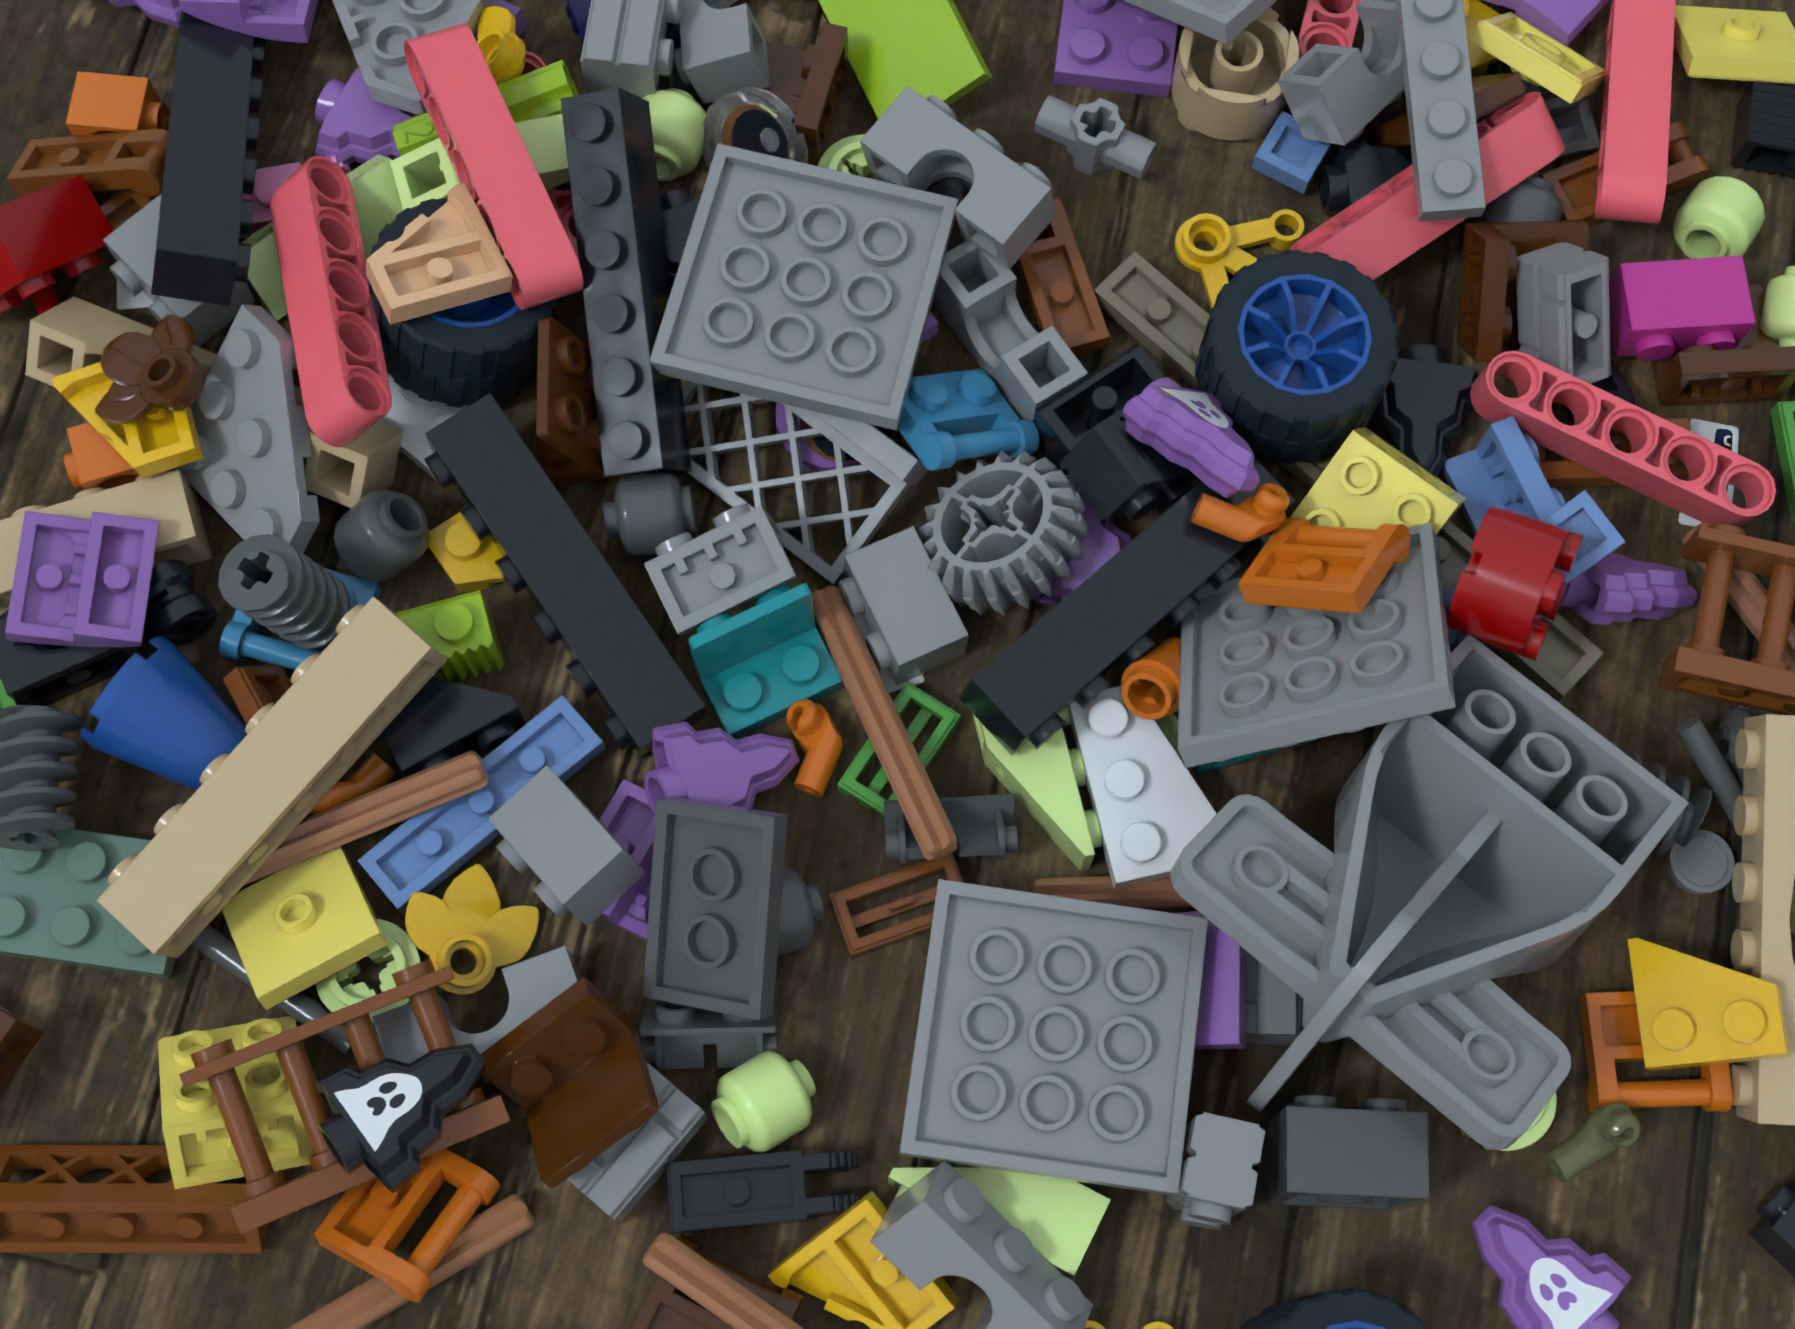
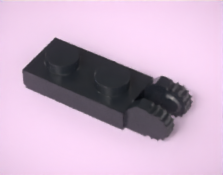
(752, 1190)

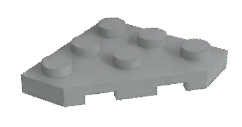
(377, 38)
(254, 434)

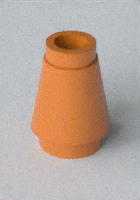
(1153, 681)

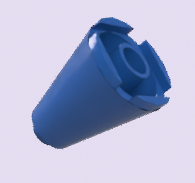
(164, 717)

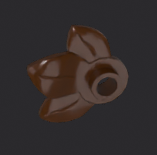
(150, 372)

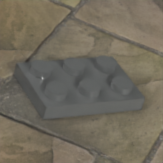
(715, 907)

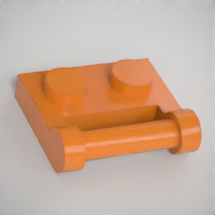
(1323, 565)
(1614, 1036)
(373, 1221)

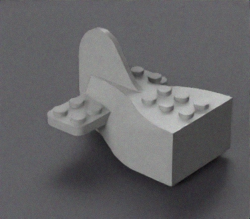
(1456, 861)

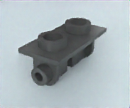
(981, 825)
(679, 1032)

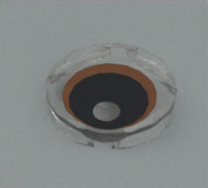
(754, 122)

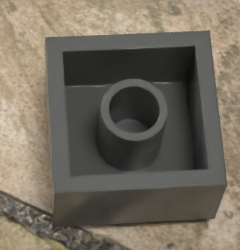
(1347, 1156)

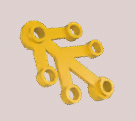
(1228, 244)

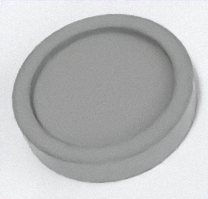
(1702, 864)

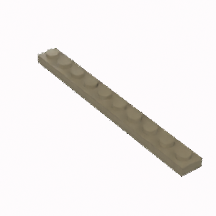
(1173, 331)

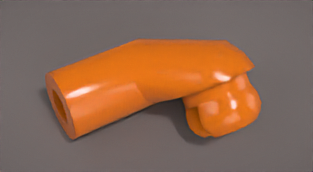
(1246, 519)
(819, 742)
(368, 777)

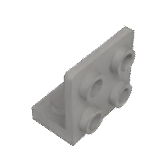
(719, 567)

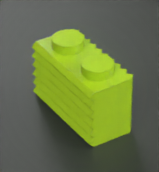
(461, 632)

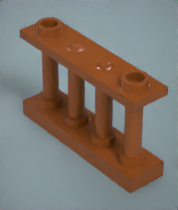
(1701, 666)
(266, 1191)

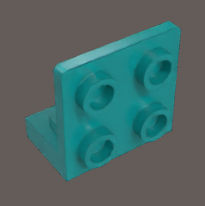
(763, 660)

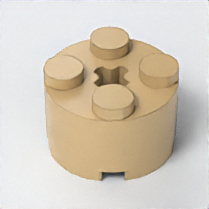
(1233, 86)

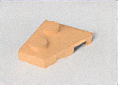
(439, 262)

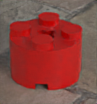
(1513, 581)

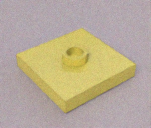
(1735, 44)
(1538, 56)
(302, 926)

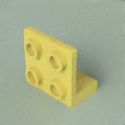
(1374, 486)
(191, 1120)

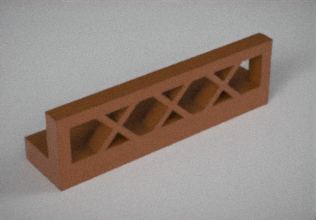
(118, 1211)

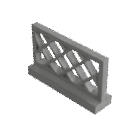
(860, 440)

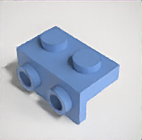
(1502, 475)

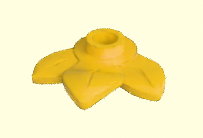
(500, 44)
(470, 922)

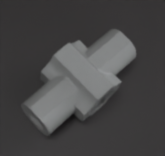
(1095, 137)

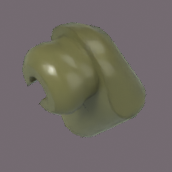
(1602, 1133)

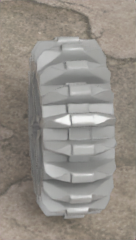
(1004, 532)

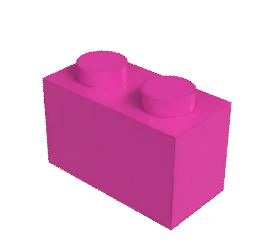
(1678, 305)

